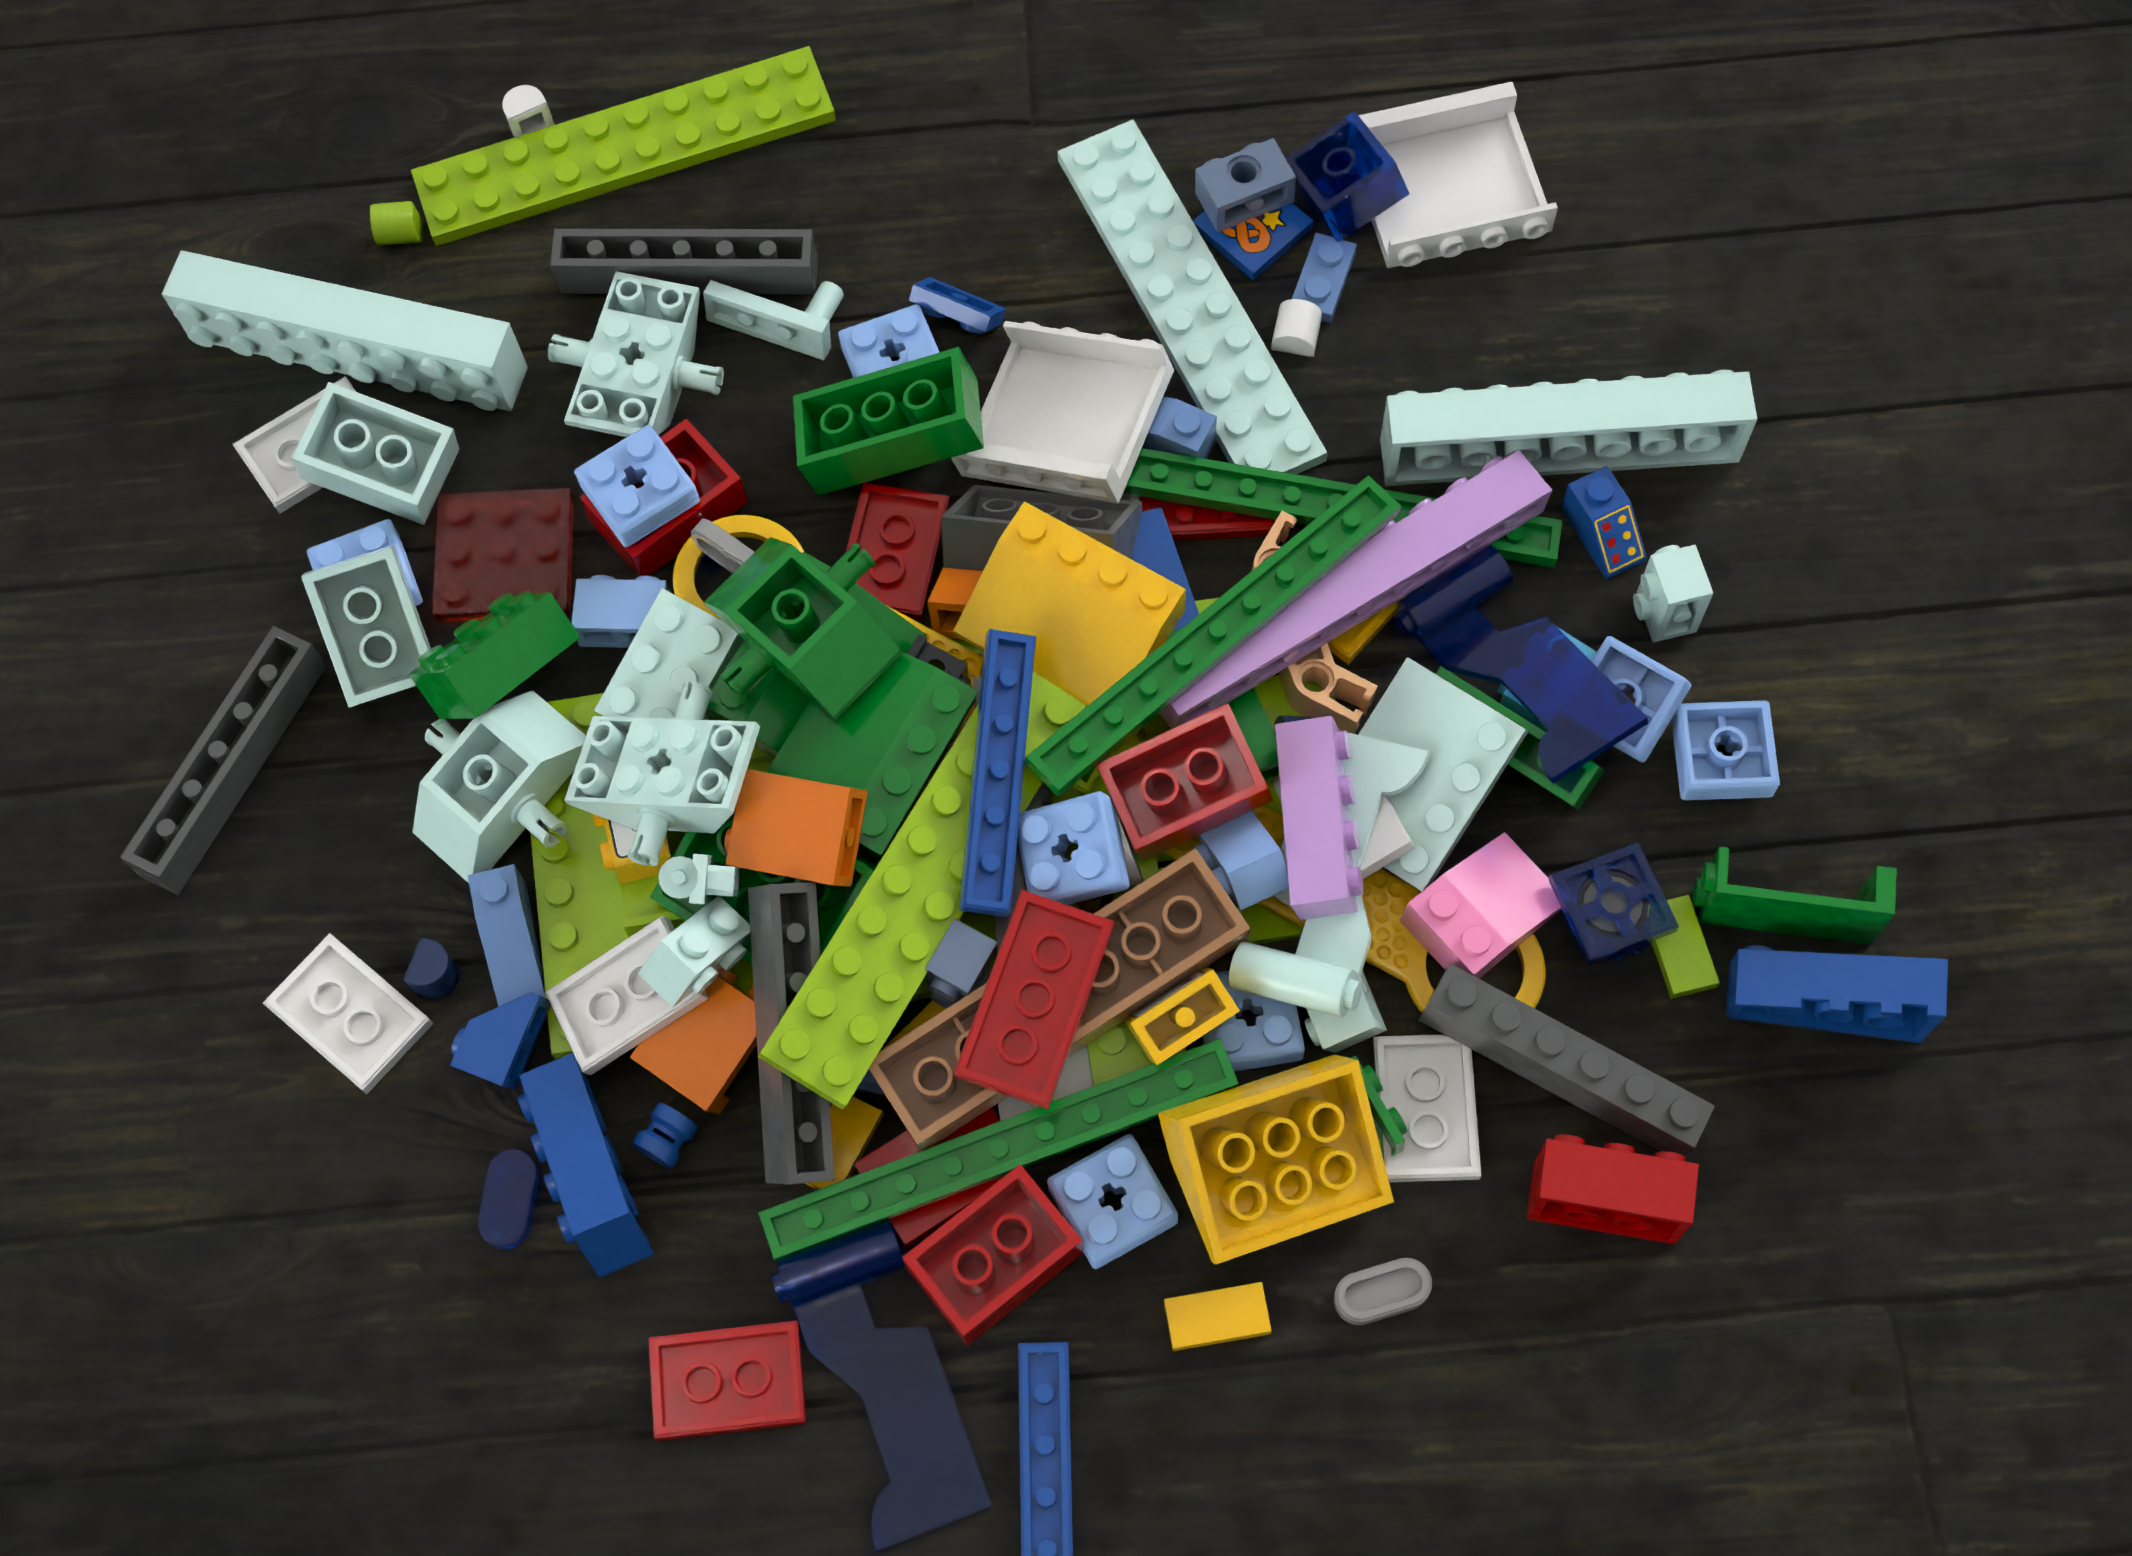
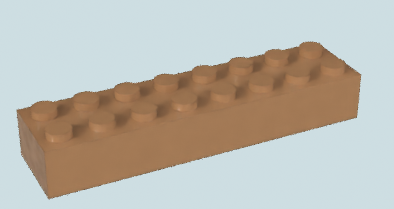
(1158, 940)

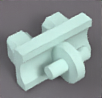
(698, 878)

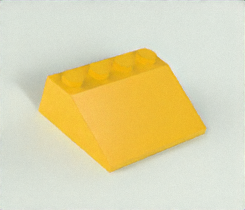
(1079, 598)
(1277, 1156)

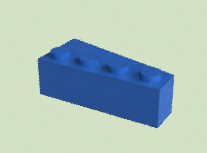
(1839, 992)
(582, 1166)

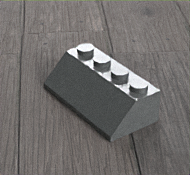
(984, 512)

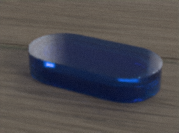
(508, 1199)

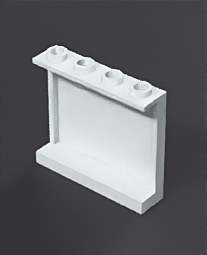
(1463, 174)
(1069, 411)

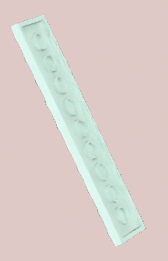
(1190, 302)

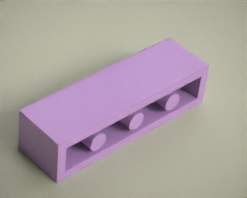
(1317, 818)

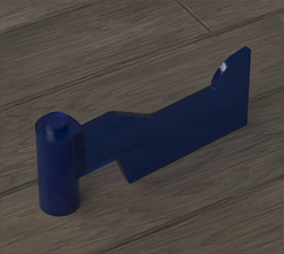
(1533, 661)
(897, 1378)

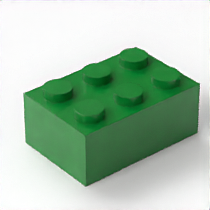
(493, 654)

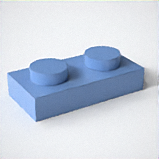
(1325, 273)

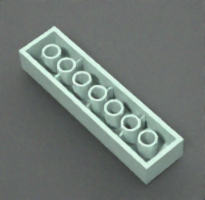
(346, 331)
(1569, 426)

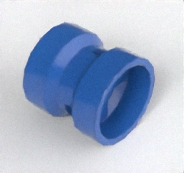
(669, 1125)

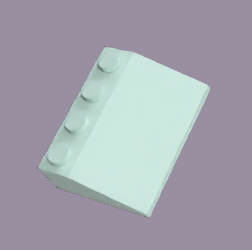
(1467, 756)

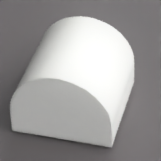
(526, 110)
(1297, 327)

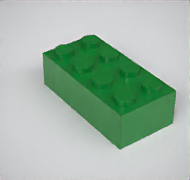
(888, 421)

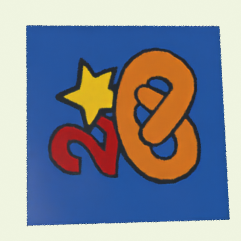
(1258, 241)

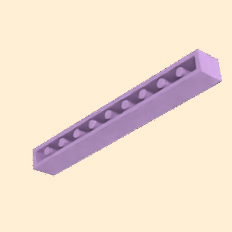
(1375, 576)

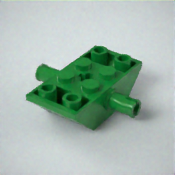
(803, 625)

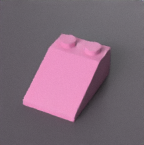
(1482, 908)

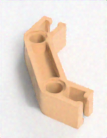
(1318, 665)

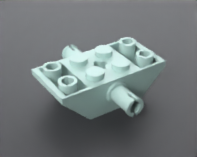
(636, 358)
(663, 771)
(495, 782)

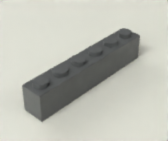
(740, 258)
(224, 761)
(783, 954)
(1566, 1062)

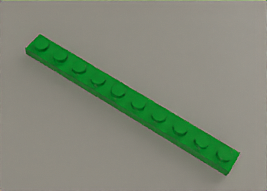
(1269, 492)
(1211, 636)
(996, 1150)

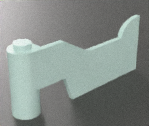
(1335, 947)

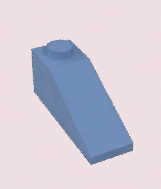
(1182, 429)
(507, 932)

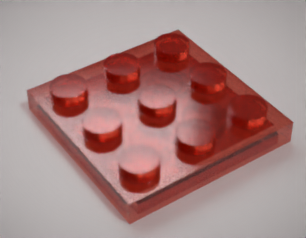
(499, 547)

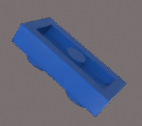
(945, 300)

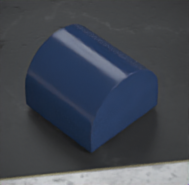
(431, 970)

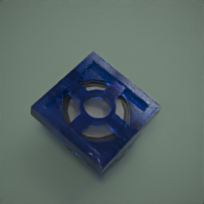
(1613, 907)

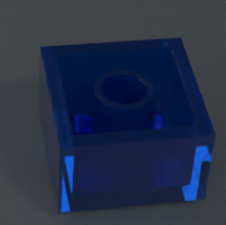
(1347, 176)

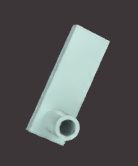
(774, 322)

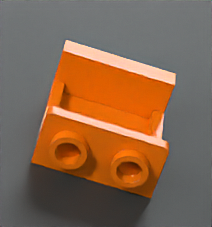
(796, 828)
(706, 1045)

